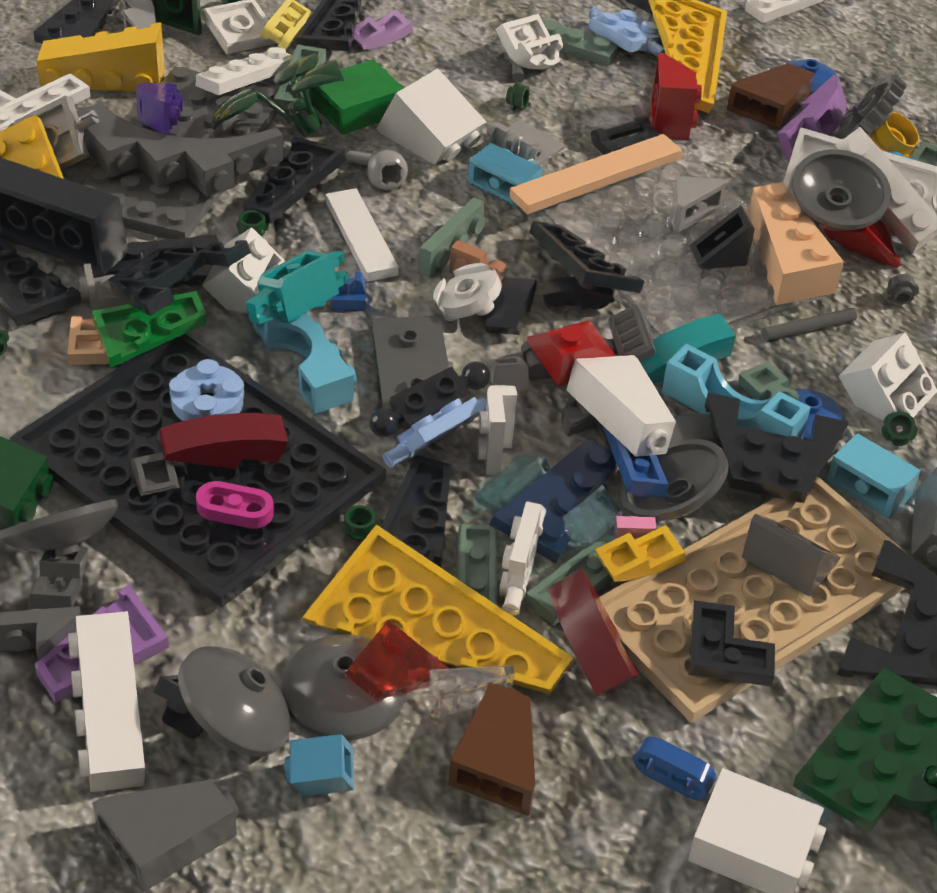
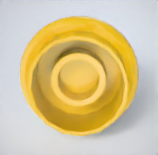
(896, 135)

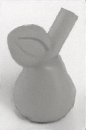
(384, 166)

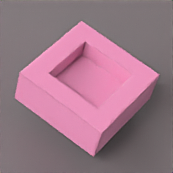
(635, 525)

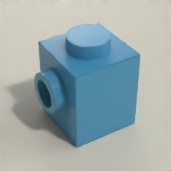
(320, 765)

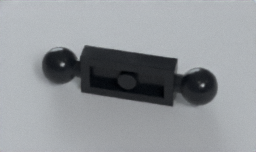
(428, 397)

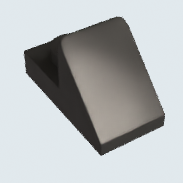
(36, 629)

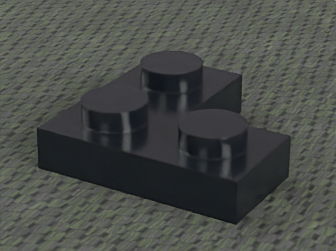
(720, 655)

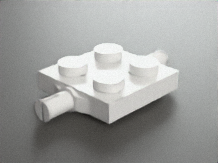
(520, 556)

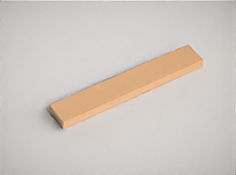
(595, 173)

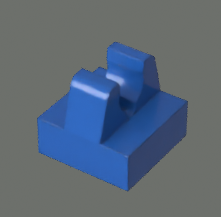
(351, 295)

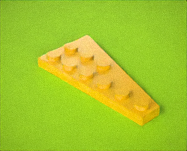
(694, 37)
(434, 609)

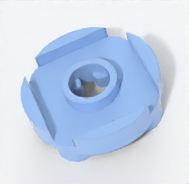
(206, 378)

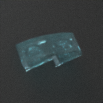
(591, 517)

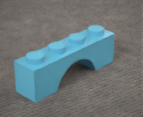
(694, 374)
(323, 376)

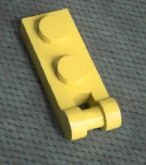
(286, 23)

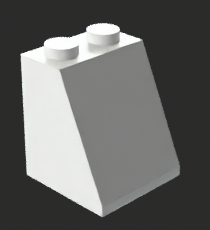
(432, 119)

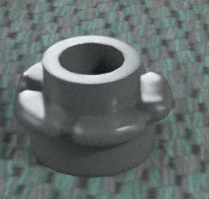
(902, 289)

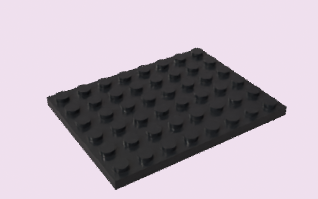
(120, 419)

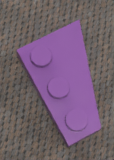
(146, 641)

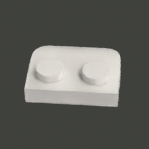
(530, 43)
(497, 426)

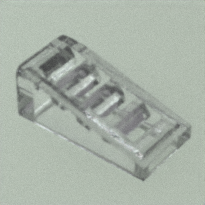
(463, 688)

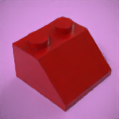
(674, 98)

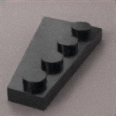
(76, 19)

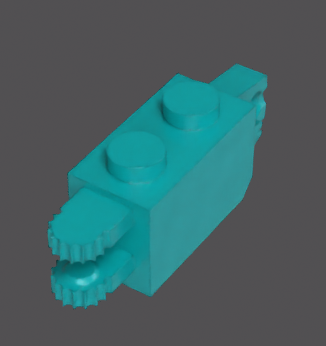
(297, 287)

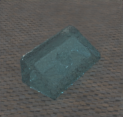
(512, 481)

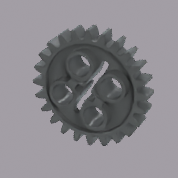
(873, 108)

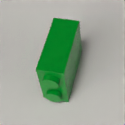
(358, 99)

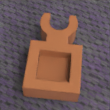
(465, 254)

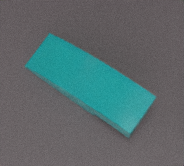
(706, 334)

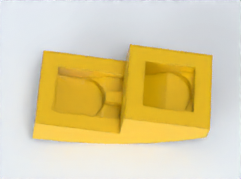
(641, 557)

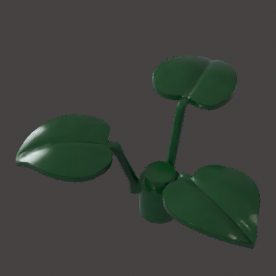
(301, 110)

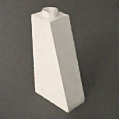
(624, 402)

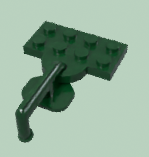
(878, 755)

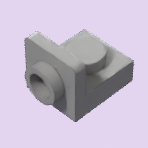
(98, 290)

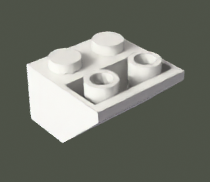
(238, 283)
(888, 378)

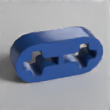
(674, 768)

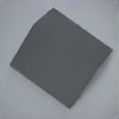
(787, 554)

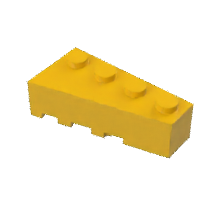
(106, 60)

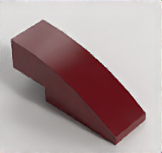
(225, 439)
(591, 634)

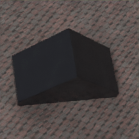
(726, 242)

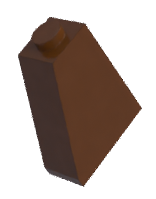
(771, 95)
(497, 751)

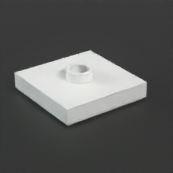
(237, 25)

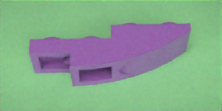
(820, 114)

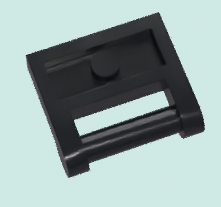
(602, 138)

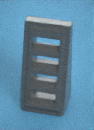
(632, 333)

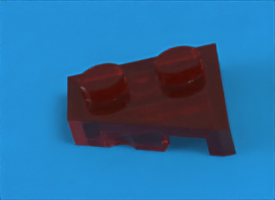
(392, 664)

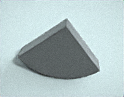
(576, 418)

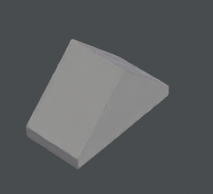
(695, 199)

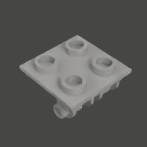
(523, 141)

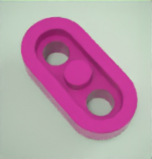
(234, 504)

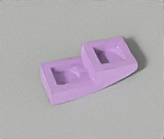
(387, 30)

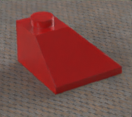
(869, 241)
(563, 345)

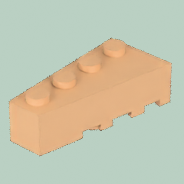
(792, 247)

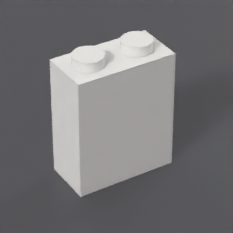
(757, 835)

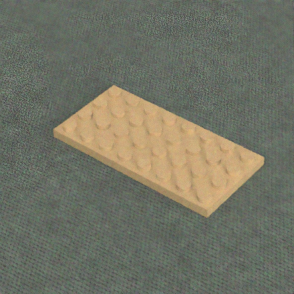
(657, 609)

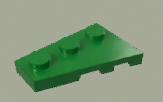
(130, 332)

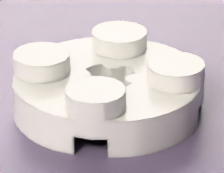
(468, 292)

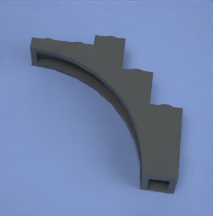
(168, 158)

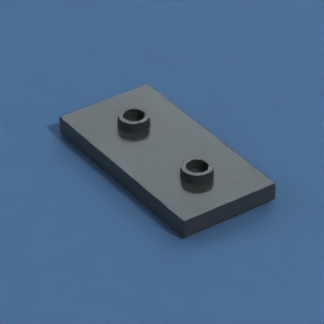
(407, 352)

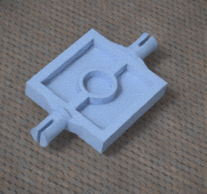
(626, 30)
(433, 428)

